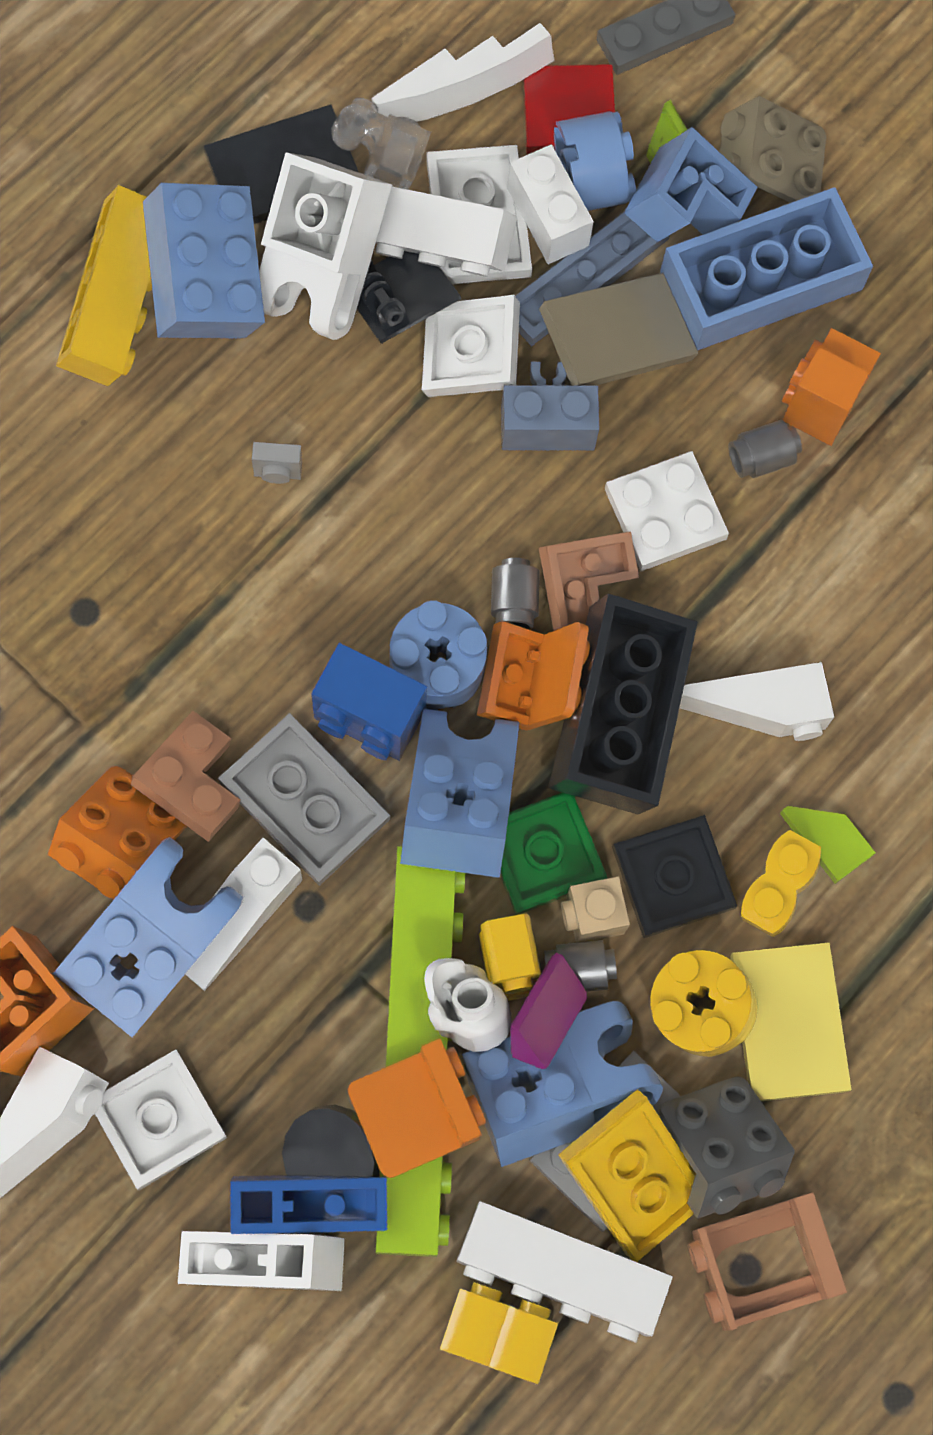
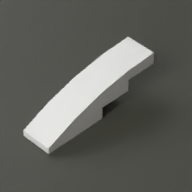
(450, 84)

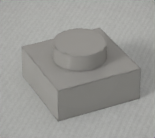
(277, 462)

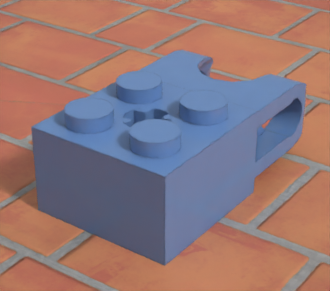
(459, 798)
(153, 927)
(548, 1107)

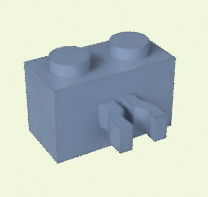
(549, 415)

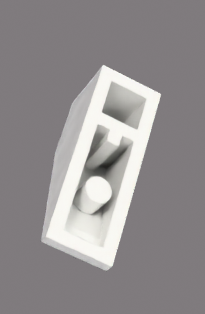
(770, 702)
(265, 882)
(45, 1114)
(262, 1260)

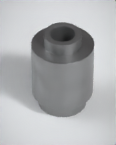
(765, 449)
(515, 592)
(589, 963)

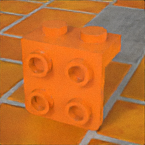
(533, 674)
(111, 832)
(416, 1110)

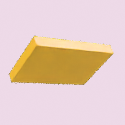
(633, 1175)

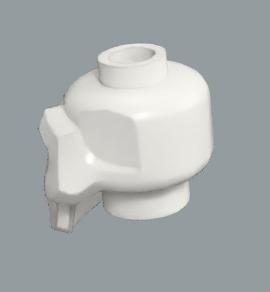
(466, 1005)

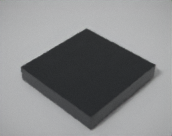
(674, 876)

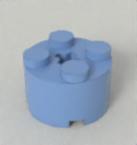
(596, 157)
(443, 629)

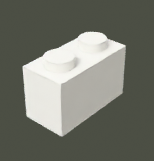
(549, 204)

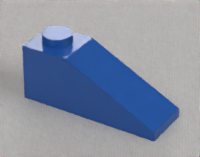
(307, 1204)

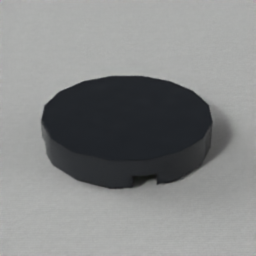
(328, 1144)

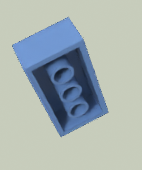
(766, 268)

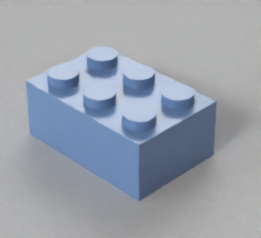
(203, 261)

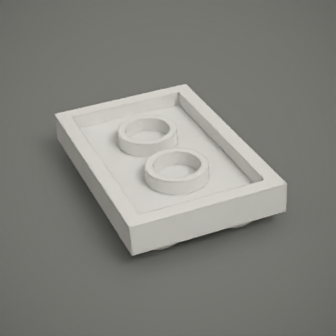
(482, 179)

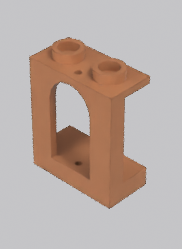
(822, 1283)

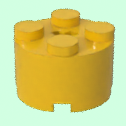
(690, 977)

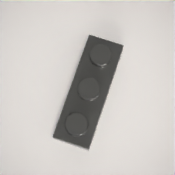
(661, 30)

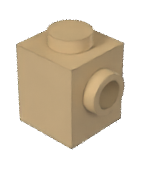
(595, 910)

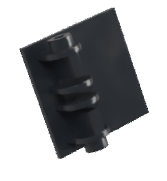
(402, 294)

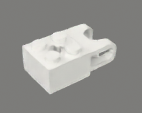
(320, 240)

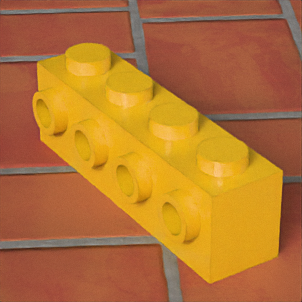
(110, 293)

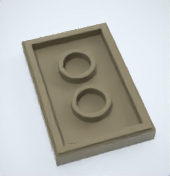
(618, 331)

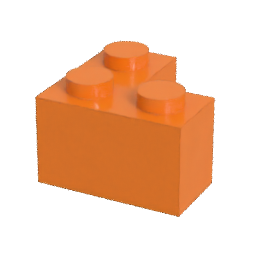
(828, 385)
(36, 1003)

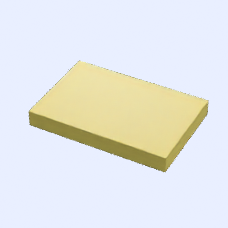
(798, 1023)

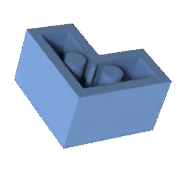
(689, 186)

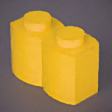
(773, 895)
(510, 954)
(500, 1334)

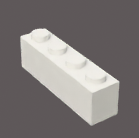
(446, 230)
(563, 1270)

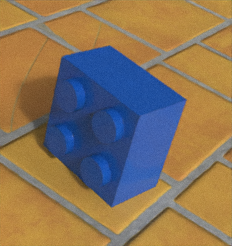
(368, 703)

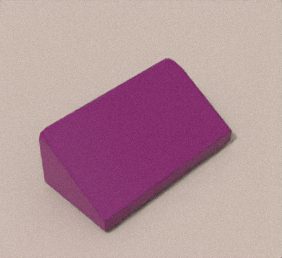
(547, 1014)

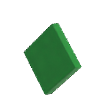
(547, 853)

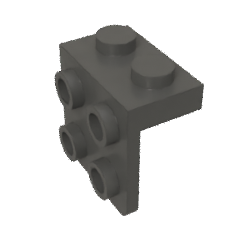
(728, 1144)

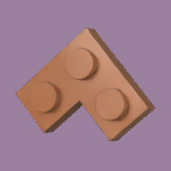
(577, 569)
(177, 777)

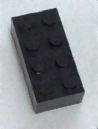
(628, 708)

